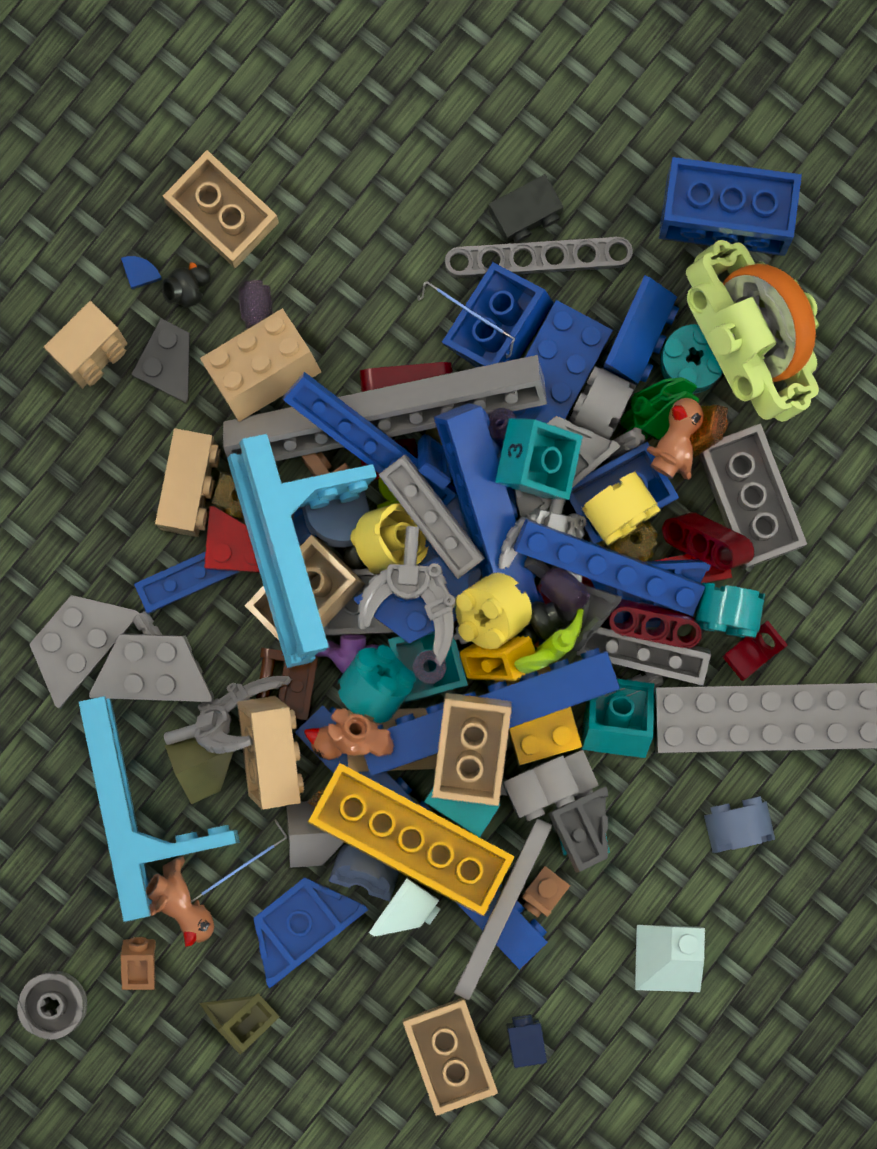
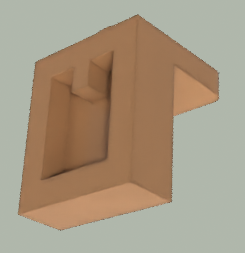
(319, 464)
(544, 892)
(138, 964)

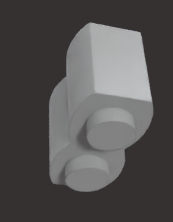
(540, 788)

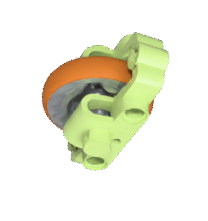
(756, 328)

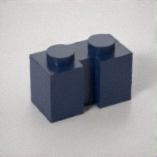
(526, 1041)

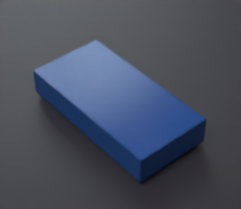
(432, 461)

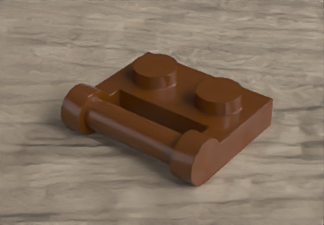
(299, 690)

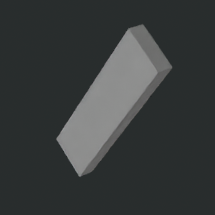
(431, 516)

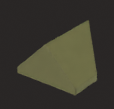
(197, 769)
(241, 1019)

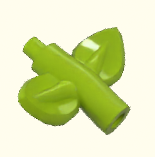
(553, 648)

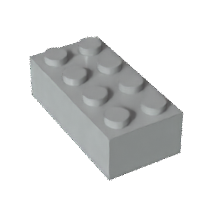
(753, 494)

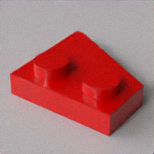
(228, 544)

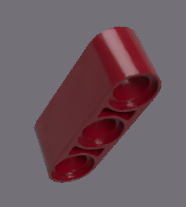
(393, 375)
(708, 541)
(665, 633)

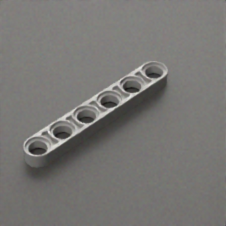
(538, 250)
(502, 909)

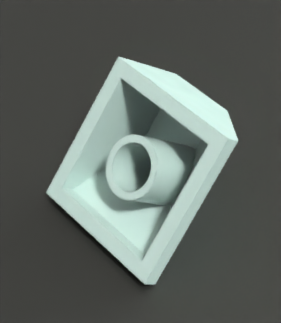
(406, 910)
(669, 958)

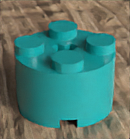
(676, 351)
(730, 610)
(375, 683)

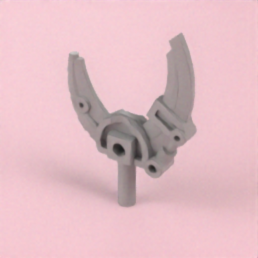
(570, 524)
(410, 582)
(214, 718)

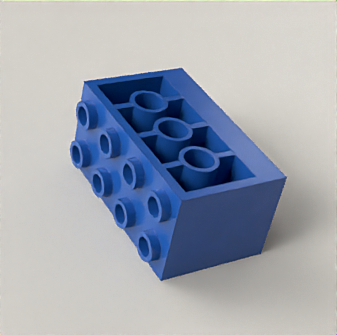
(730, 204)

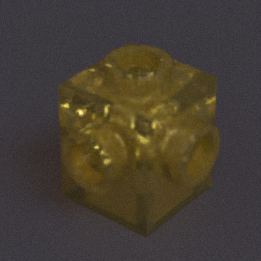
(225, 496)
(642, 551)

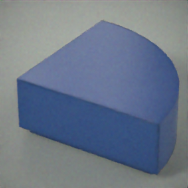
(139, 271)

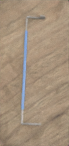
(470, 311)
(245, 864)

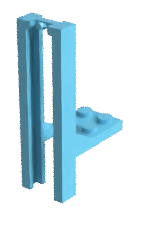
(267, 514)
(127, 845)

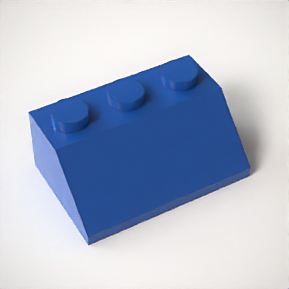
(509, 304)
(642, 332)
(610, 474)

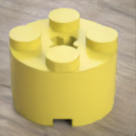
(620, 508)
(381, 537)
(492, 611)

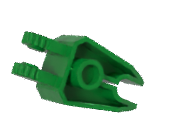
(653, 405)

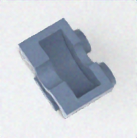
(739, 826)
(360, 869)

